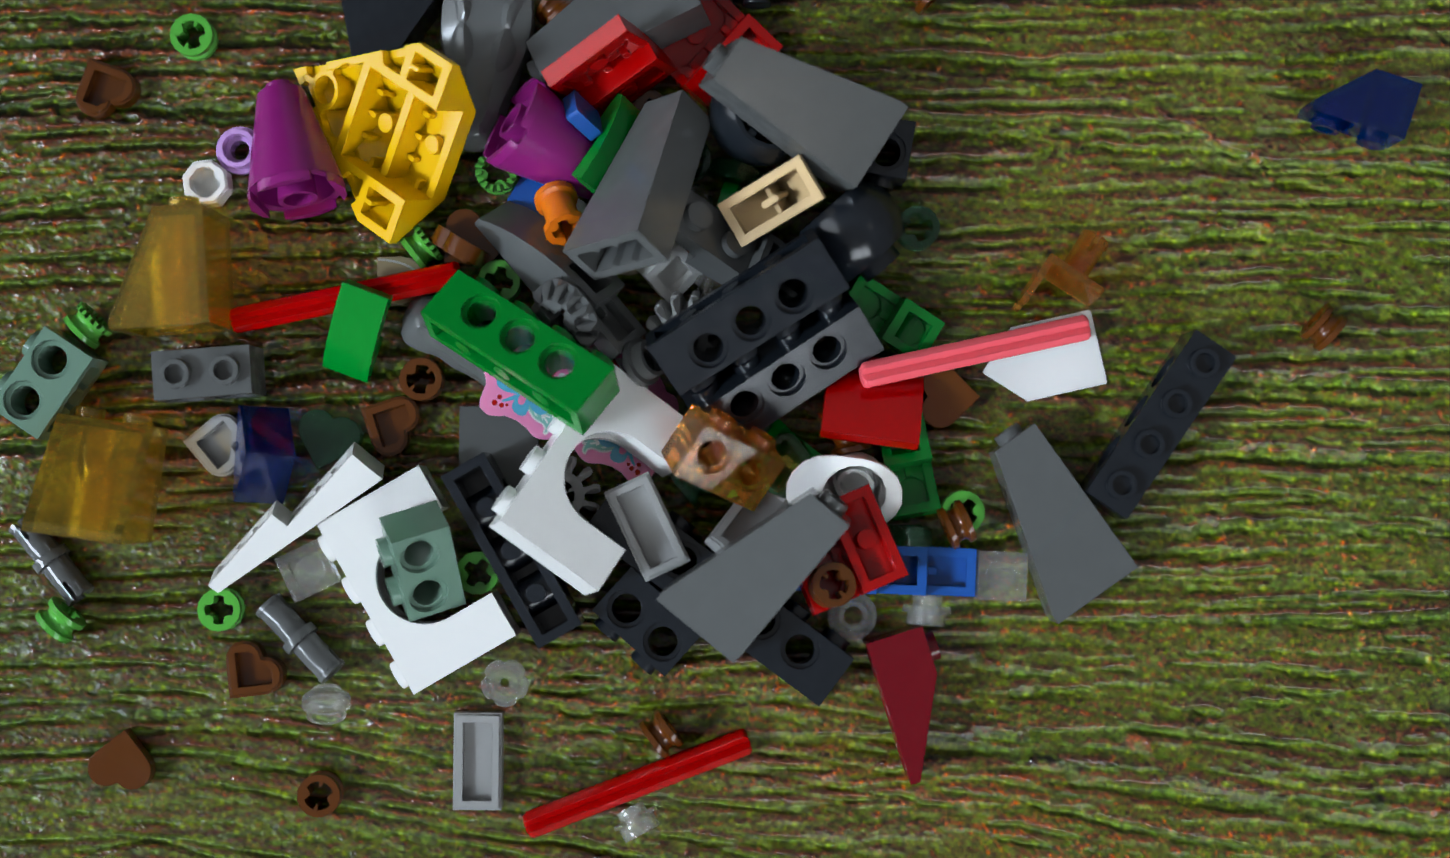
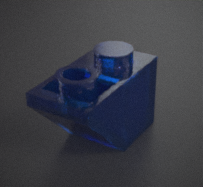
(1370, 108)

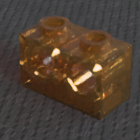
(719, 463)

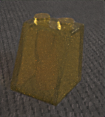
(178, 274)
(99, 478)

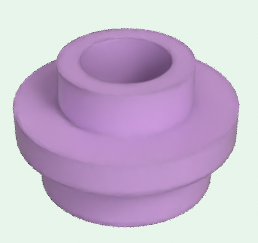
(226, 149)

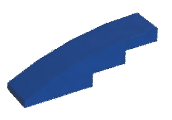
(934, 572)

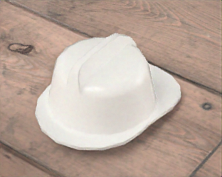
(845, 474)

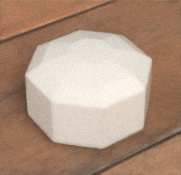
(208, 182)

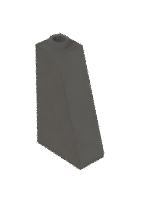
(659, 19)
(803, 109)
(643, 192)
(1066, 538)
(752, 577)

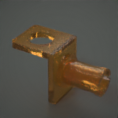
(1071, 273)

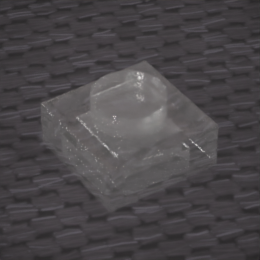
(307, 571)
(1001, 575)

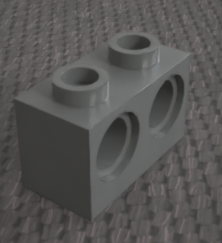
(208, 374)

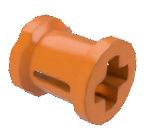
(558, 206)

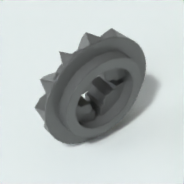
(579, 314)

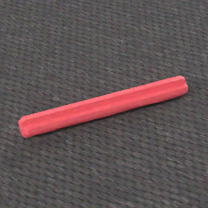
(974, 351)

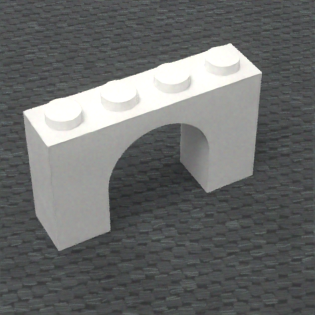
(538, 512)
(420, 648)

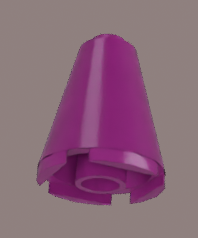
(538, 139)
(291, 156)

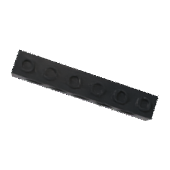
(811, 676)

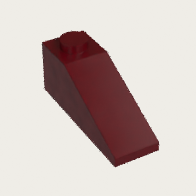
(906, 683)

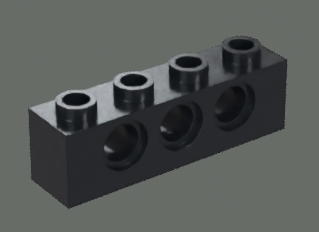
(757, 286)
(805, 371)
(1156, 424)
(533, 589)

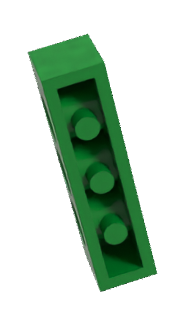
(573, 398)

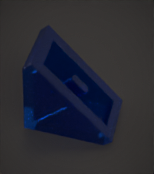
(263, 454)

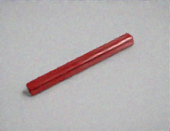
(323, 301)
(637, 783)

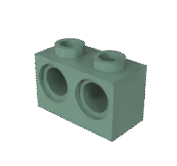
(56, 391)
(425, 572)

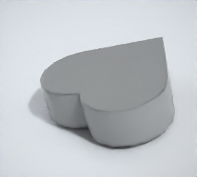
(215, 444)

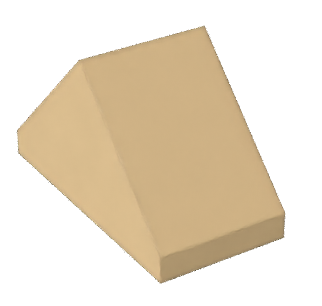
(771, 200)

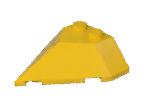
(393, 130)

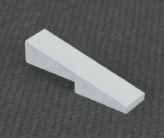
(279, 526)

